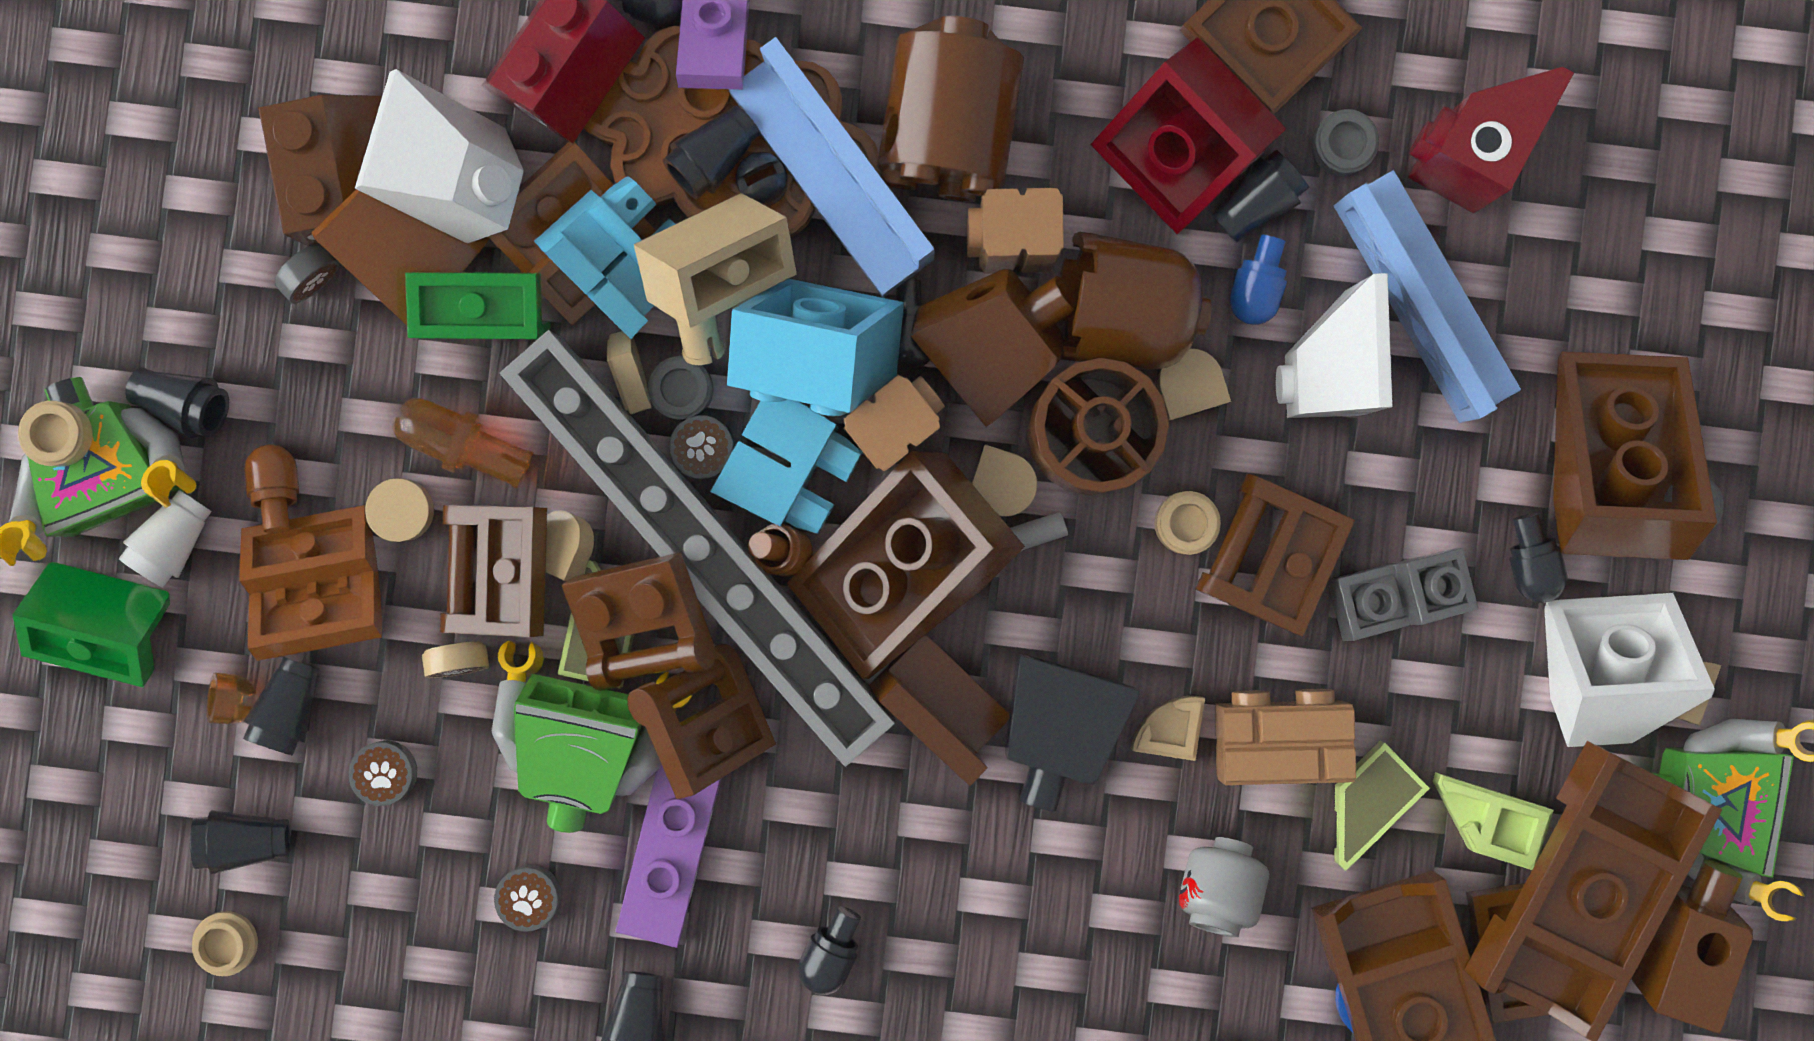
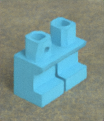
(598, 253)
(779, 491)

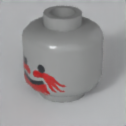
(1223, 887)

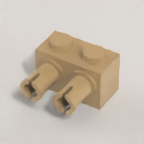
(714, 265)

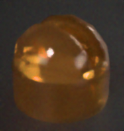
(226, 698)

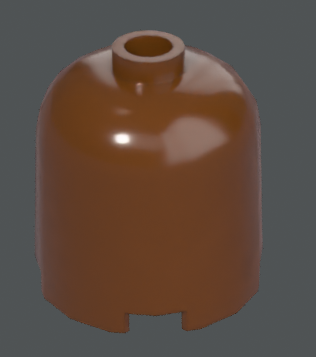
(1132, 303)

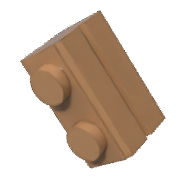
(1017, 230)
(899, 417)
(1285, 740)

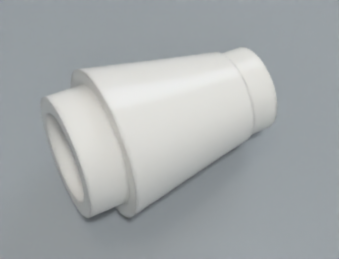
(166, 539)

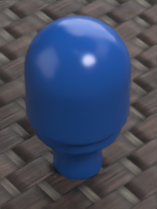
(1259, 283)

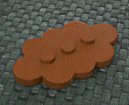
(650, 112)

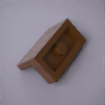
(941, 706)

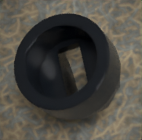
(768, 190)

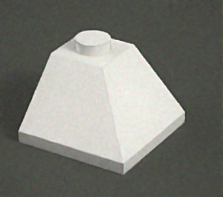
(440, 162)
(1342, 358)
(1621, 667)

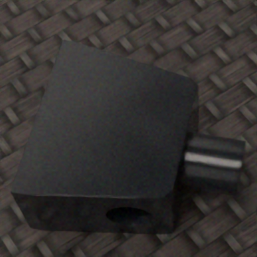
(1062, 726)

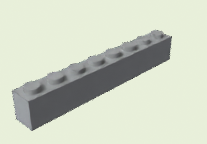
(720, 566)

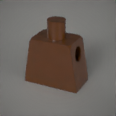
(994, 338)
(1697, 951)

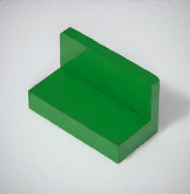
(474, 305)
(90, 623)

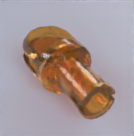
(459, 441)

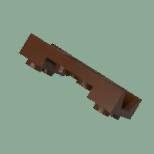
(1595, 892)
(1403, 963)

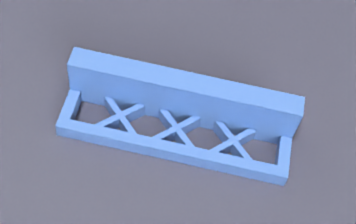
(832, 171)
(1427, 297)

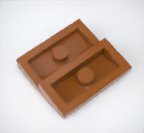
(540, 204)
(385, 243)
(311, 584)

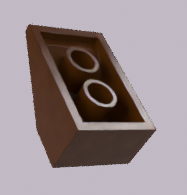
(1619, 445)
(904, 561)

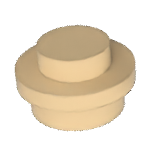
(224, 943)

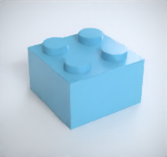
(814, 346)

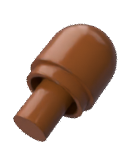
(272, 485)
(781, 549)

